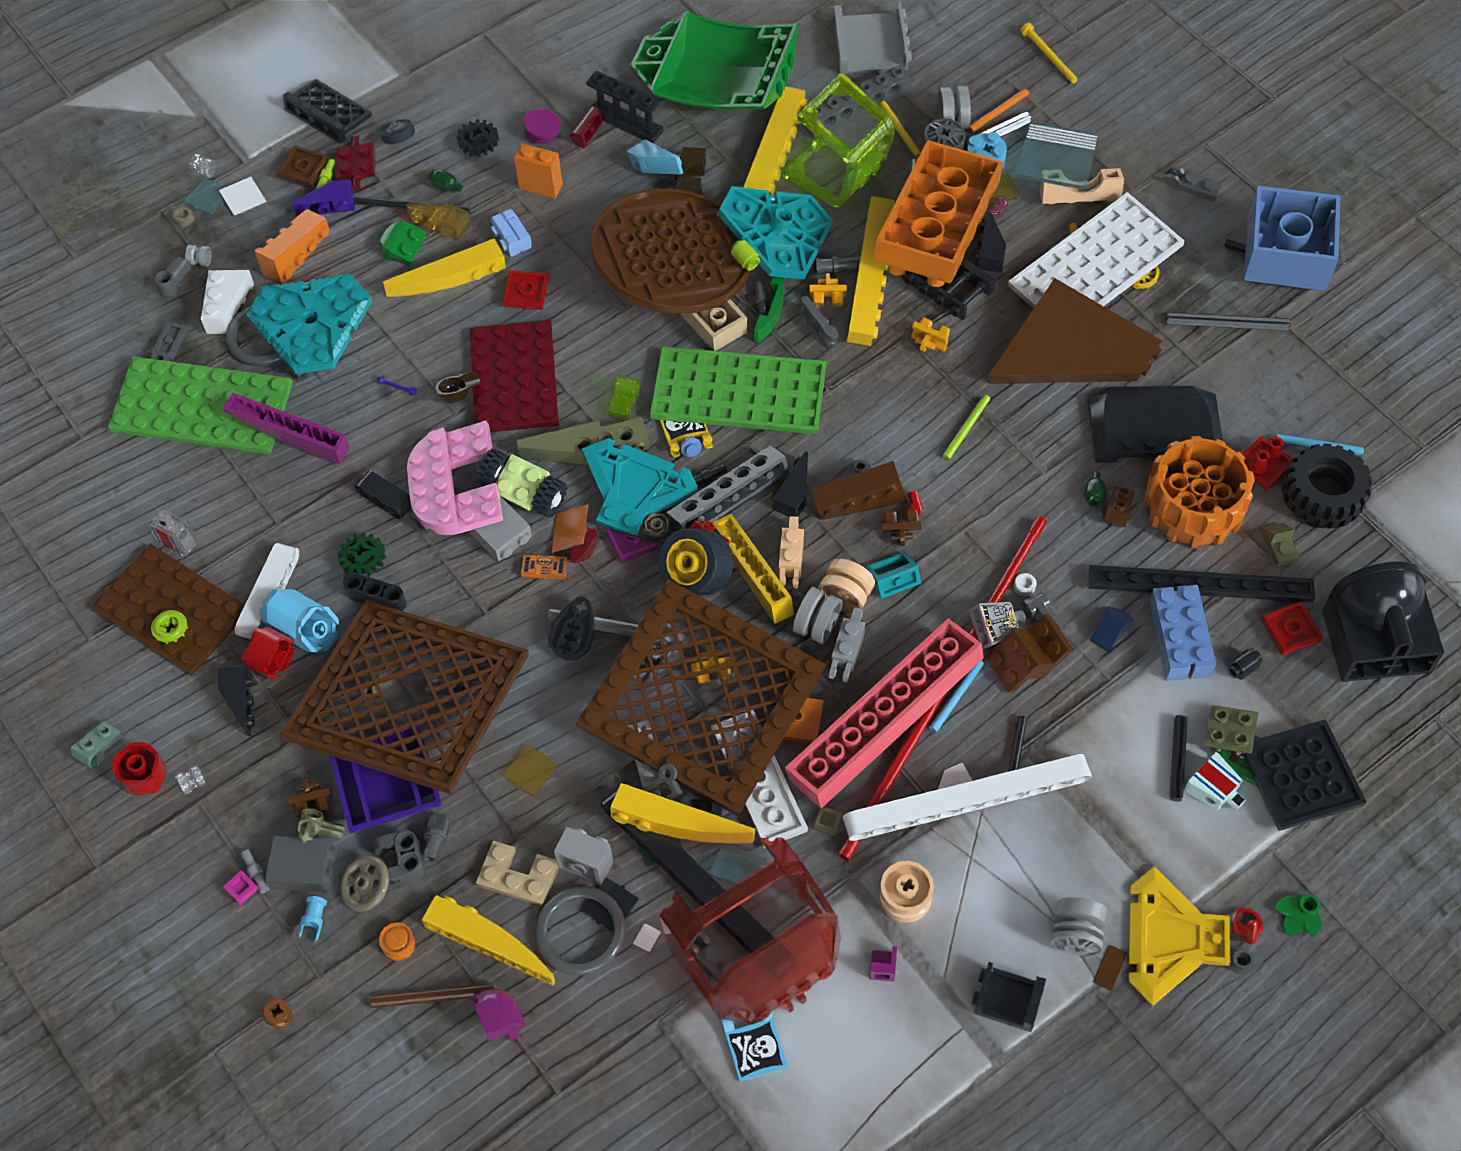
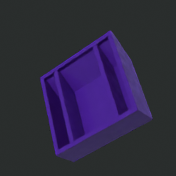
(378, 797)

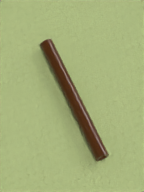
(428, 996)

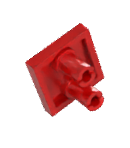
(1267, 461)

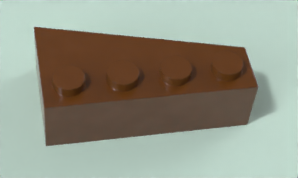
(860, 492)

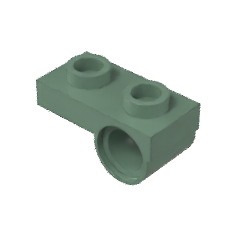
(92, 746)

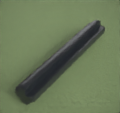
(1178, 758)

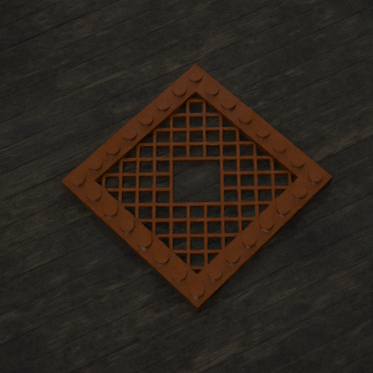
(372, 618)
(711, 786)

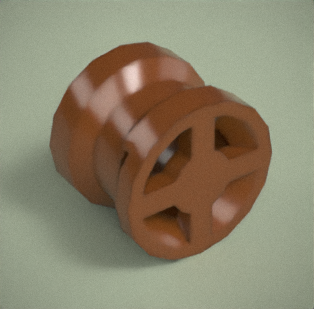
(280, 1018)

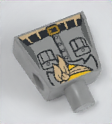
(995, 621)

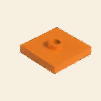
(807, 723)

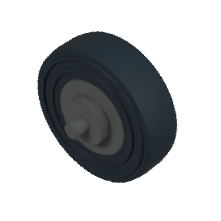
(397, 131)

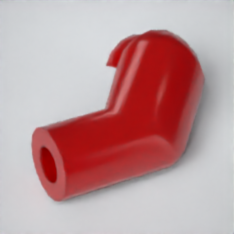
(915, 502)

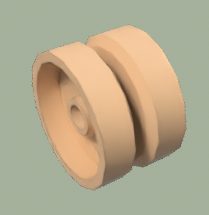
(848, 582)
(906, 891)

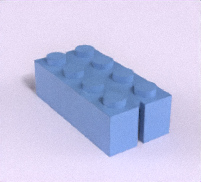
(1182, 632)

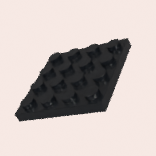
(1303, 775)

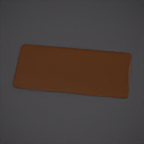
(1110, 967)

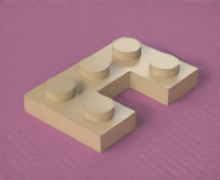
(499, 878)

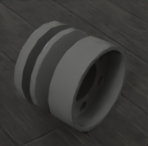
(945, 132)

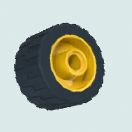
(696, 560)

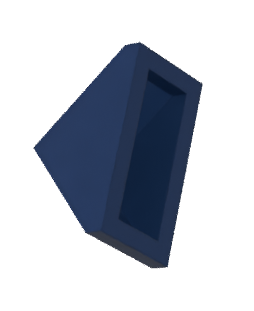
(1111, 628)

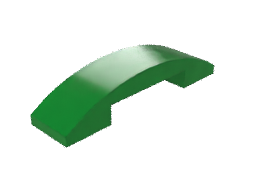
(767, 323)

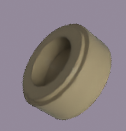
(183, 216)

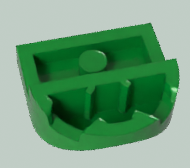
(402, 242)

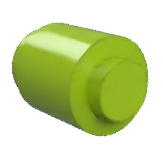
(745, 255)

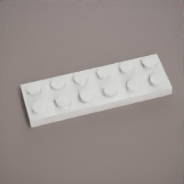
(771, 802)

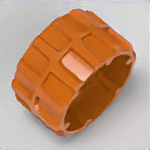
(1204, 460)

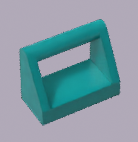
(897, 579)

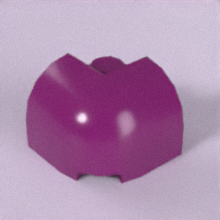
(498, 1014)

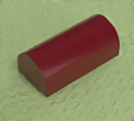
(586, 127)

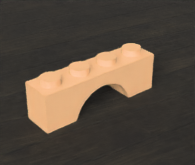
(1105, 186)

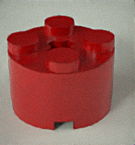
(268, 652)
(139, 768)

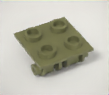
(1231, 729)

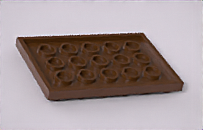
(163, 584)

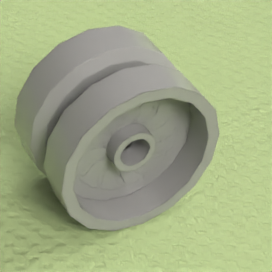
(955, 105)
(817, 615)

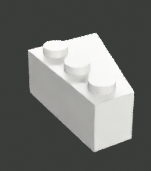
(223, 298)

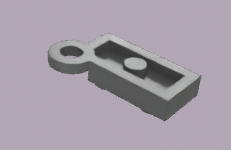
(665, 786)

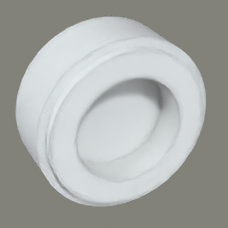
(1025, 584)

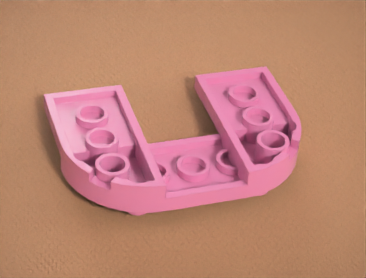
(432, 481)

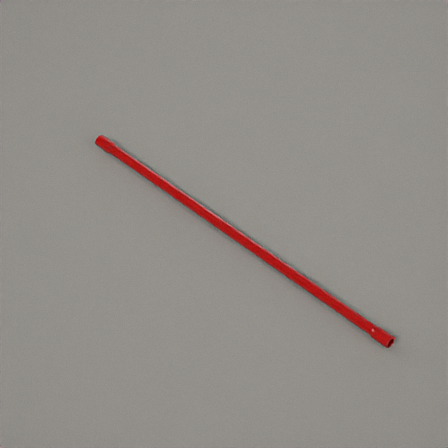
(1033, 533)

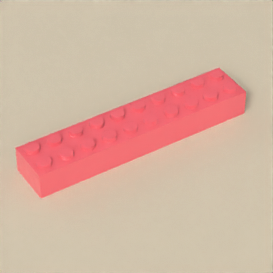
(884, 713)

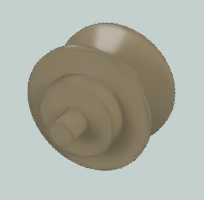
(367, 678)

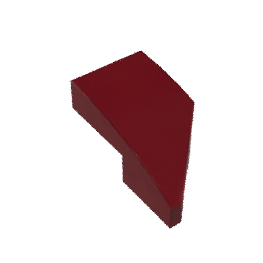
(584, 552)

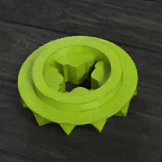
(163, 621)

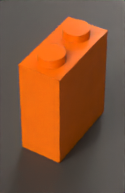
(538, 170)

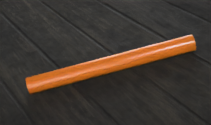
(998, 110)

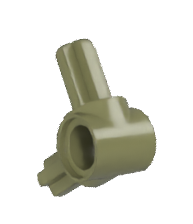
(312, 823)

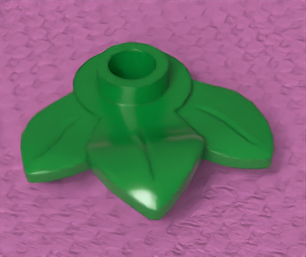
(1299, 918)

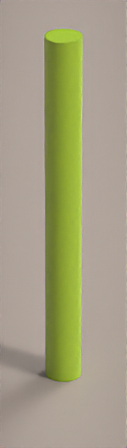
(966, 427)

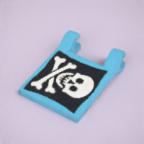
(755, 1048)

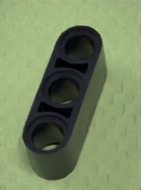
(383, 494)
(368, 585)

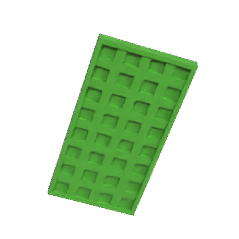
(739, 390)
(188, 403)

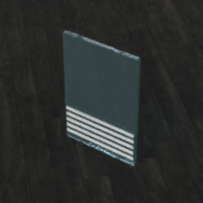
(1057, 155)

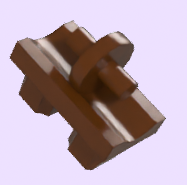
(891, 525)
(321, 797)

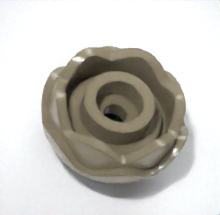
(656, 519)

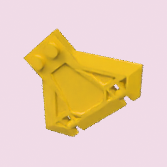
(1171, 937)

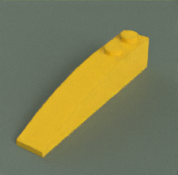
(449, 271)
(756, 571)
(675, 819)
(483, 936)

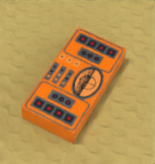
(544, 567)

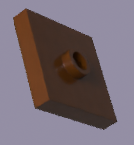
(302, 166)

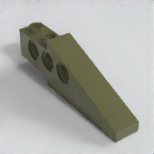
(567, 443)

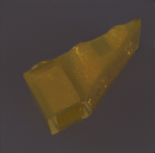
(442, 218)

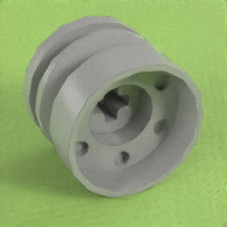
(1079, 926)

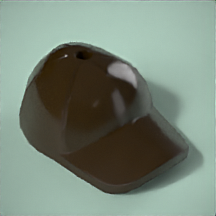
(456, 388)

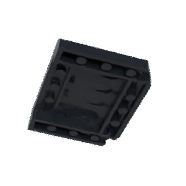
(1147, 419)

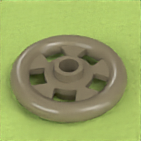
(368, 888)

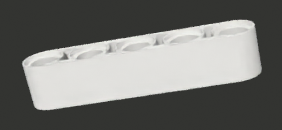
(272, 577)

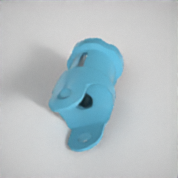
(313, 914)

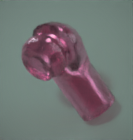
(999, 207)

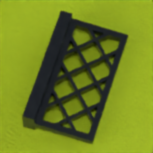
(318, 116)

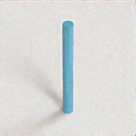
(1304, 442)
(954, 698)

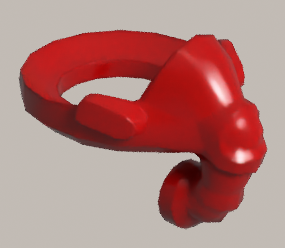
(1250, 932)

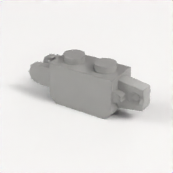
(848, 645)

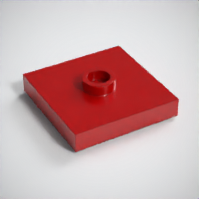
(526, 290)
(1291, 628)

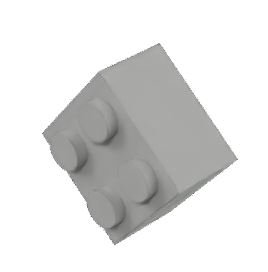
(584, 855)

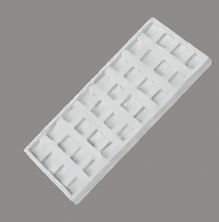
(1102, 254)

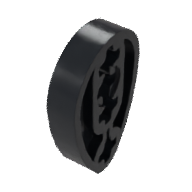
(560, 629)

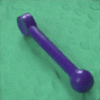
(412, 390)

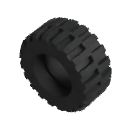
(1334, 464)

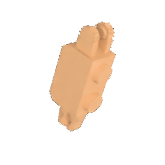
(791, 552)

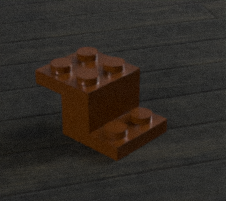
(1029, 653)

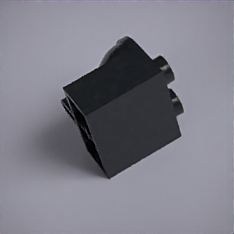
(1382, 623)

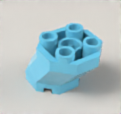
(300, 619)

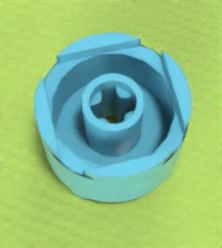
(988, 145)

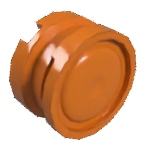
(397, 941)

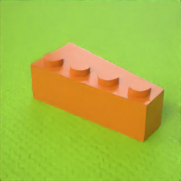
(292, 246)

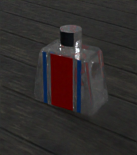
(166, 530)

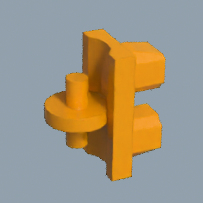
(828, 288)
(930, 337)
(711, 664)

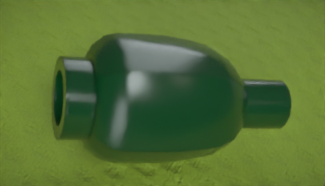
(444, 180)
(1095, 490)

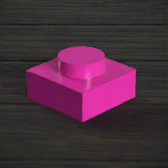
(241, 887)

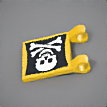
(678, 431)

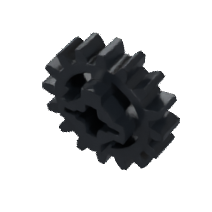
(477, 138)

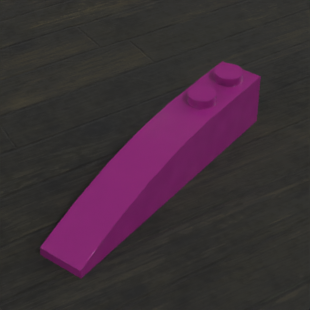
(289, 428)

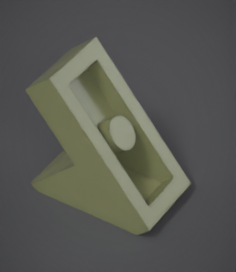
(1280, 543)

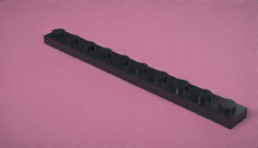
(1208, 583)

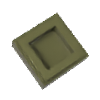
(828, 821)

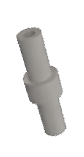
(255, 871)

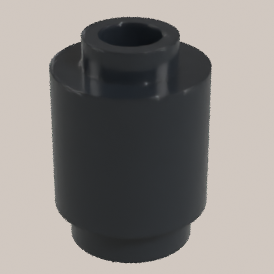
(1244, 663)

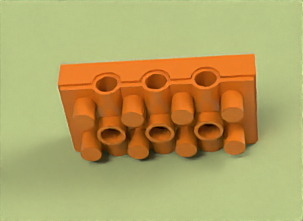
(937, 213)

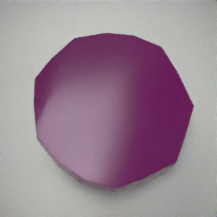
(541, 126)

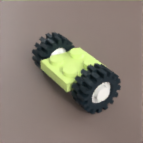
(522, 482)

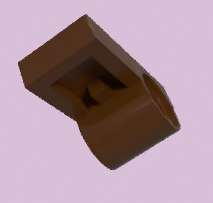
(1119, 506)

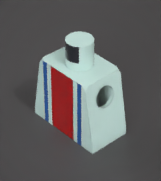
(1216, 784)

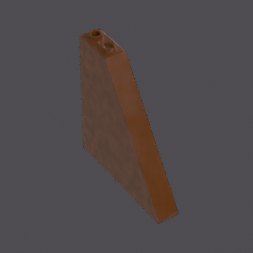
(1075, 342)

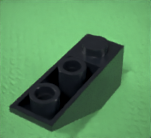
(992, 246)
(793, 493)
(234, 687)

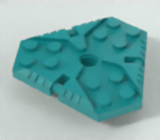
(783, 227)
(307, 323)

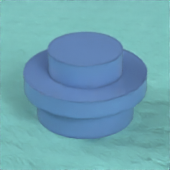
(691, 447)

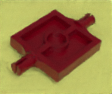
(355, 162)

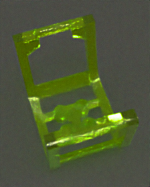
(860, 160)

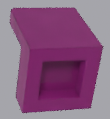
(883, 965)

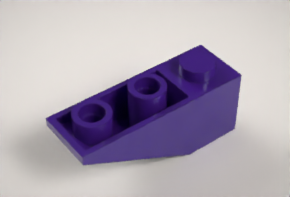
(328, 199)

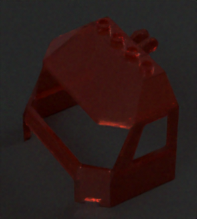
(776, 970)

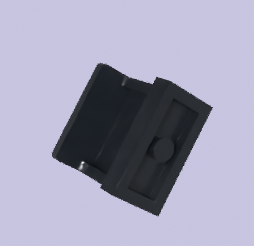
(1008, 997)

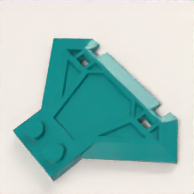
(634, 485)

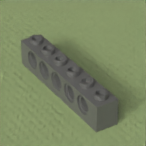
(883, 87)
(730, 489)

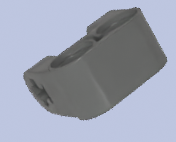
(395, 843)

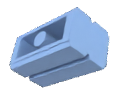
(510, 232)

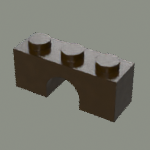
(692, 165)

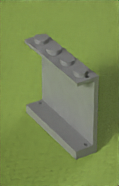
(871, 41)

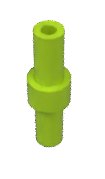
(326, 174)

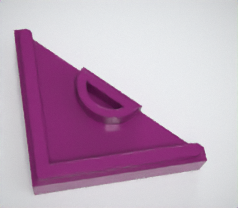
(628, 546)

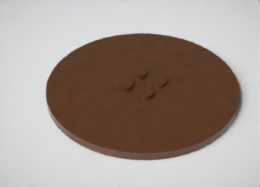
(667, 251)

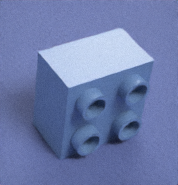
(1292, 238)

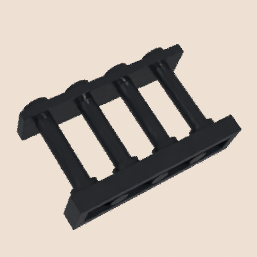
(635, 99)
(967, 273)

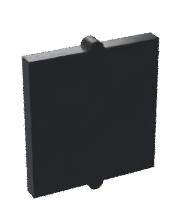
(623, 897)

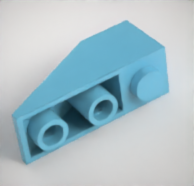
(651, 158)

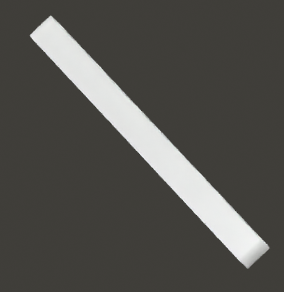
(966, 797)

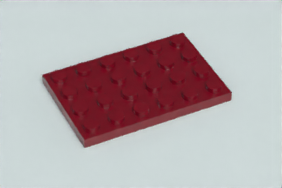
(515, 376)

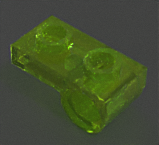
(624, 397)

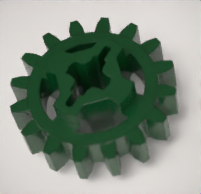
(361, 554)

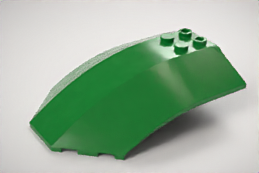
(717, 62)

